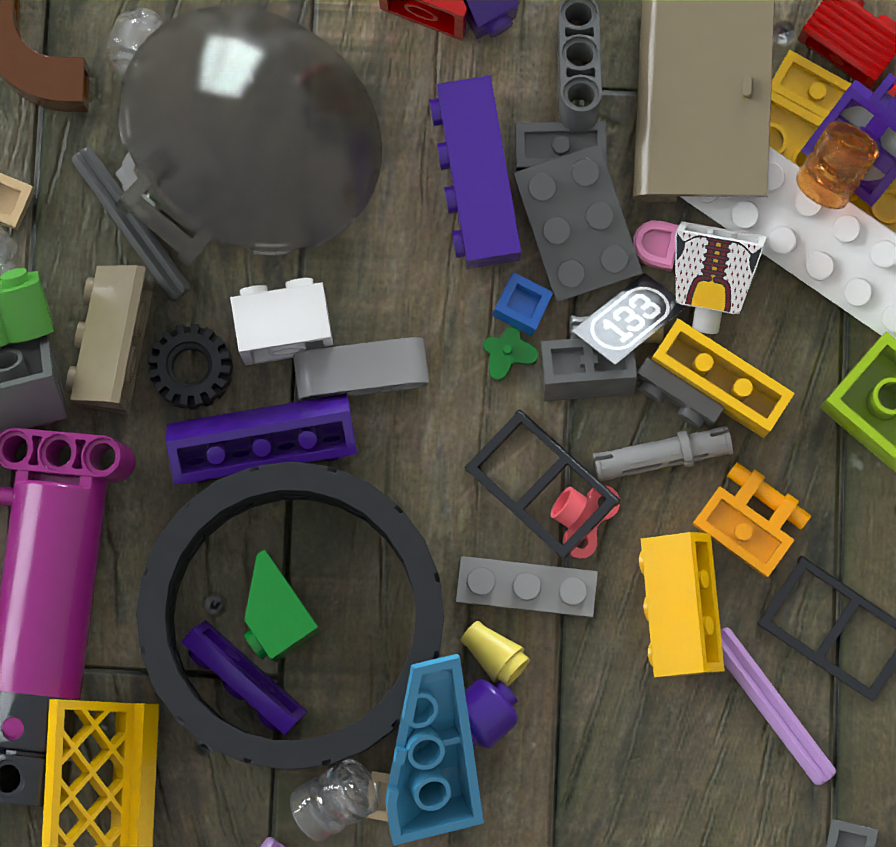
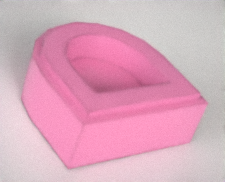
(656, 244)

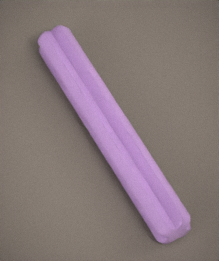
(775, 709)

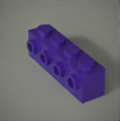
(477, 172)
(260, 436)

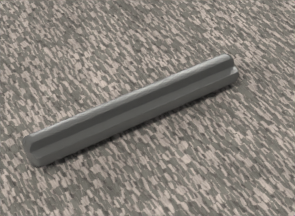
(134, 229)

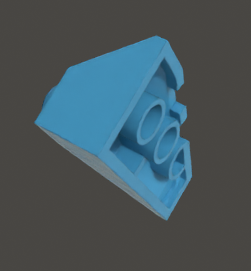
(433, 762)

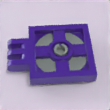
(877, 117)

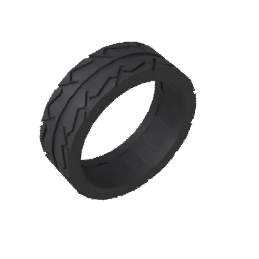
(183, 539)

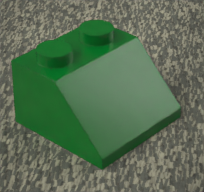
(275, 613)

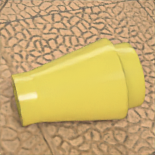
(496, 654)

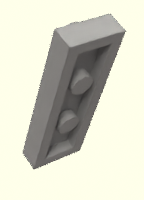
(526, 587)

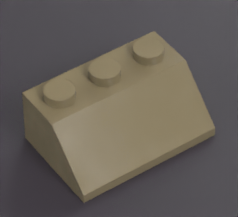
(111, 338)

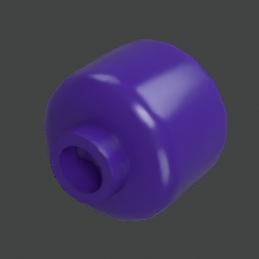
(490, 712)

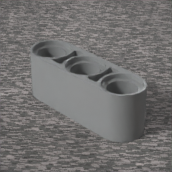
(361, 368)

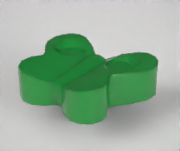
(508, 351)

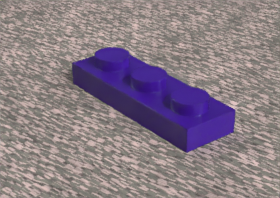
(243, 678)

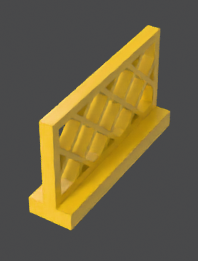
(134, 773)

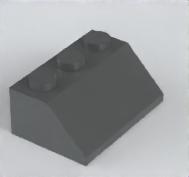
(30, 385)

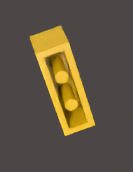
(724, 377)
(681, 604)

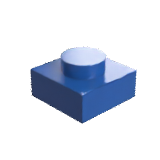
(522, 304)

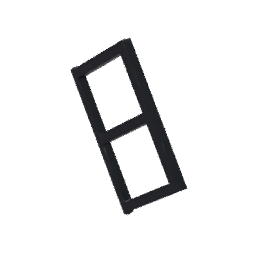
(519, 507)
(818, 656)

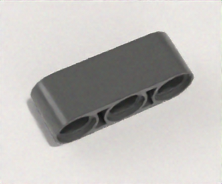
(579, 81)

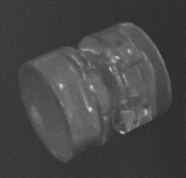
(334, 800)

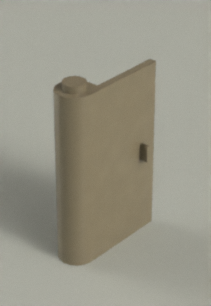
(691, 112)

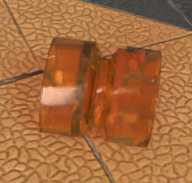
(837, 165)

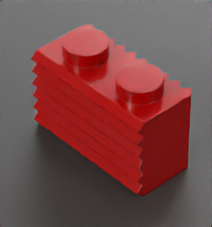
(851, 39)

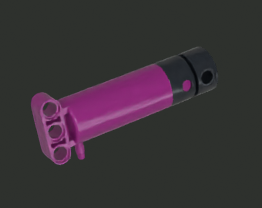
(48, 591)

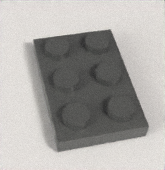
(577, 223)

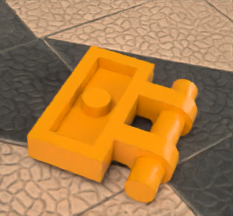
(743, 530)

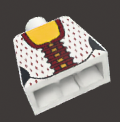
(714, 271)

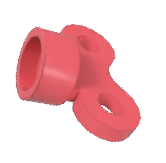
(573, 510)

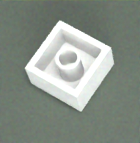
(281, 321)

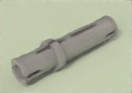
(664, 453)

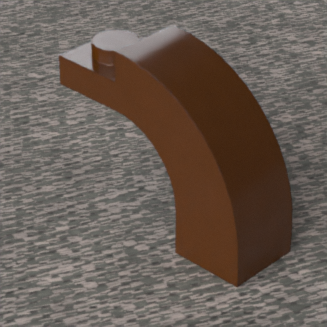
(40, 78)

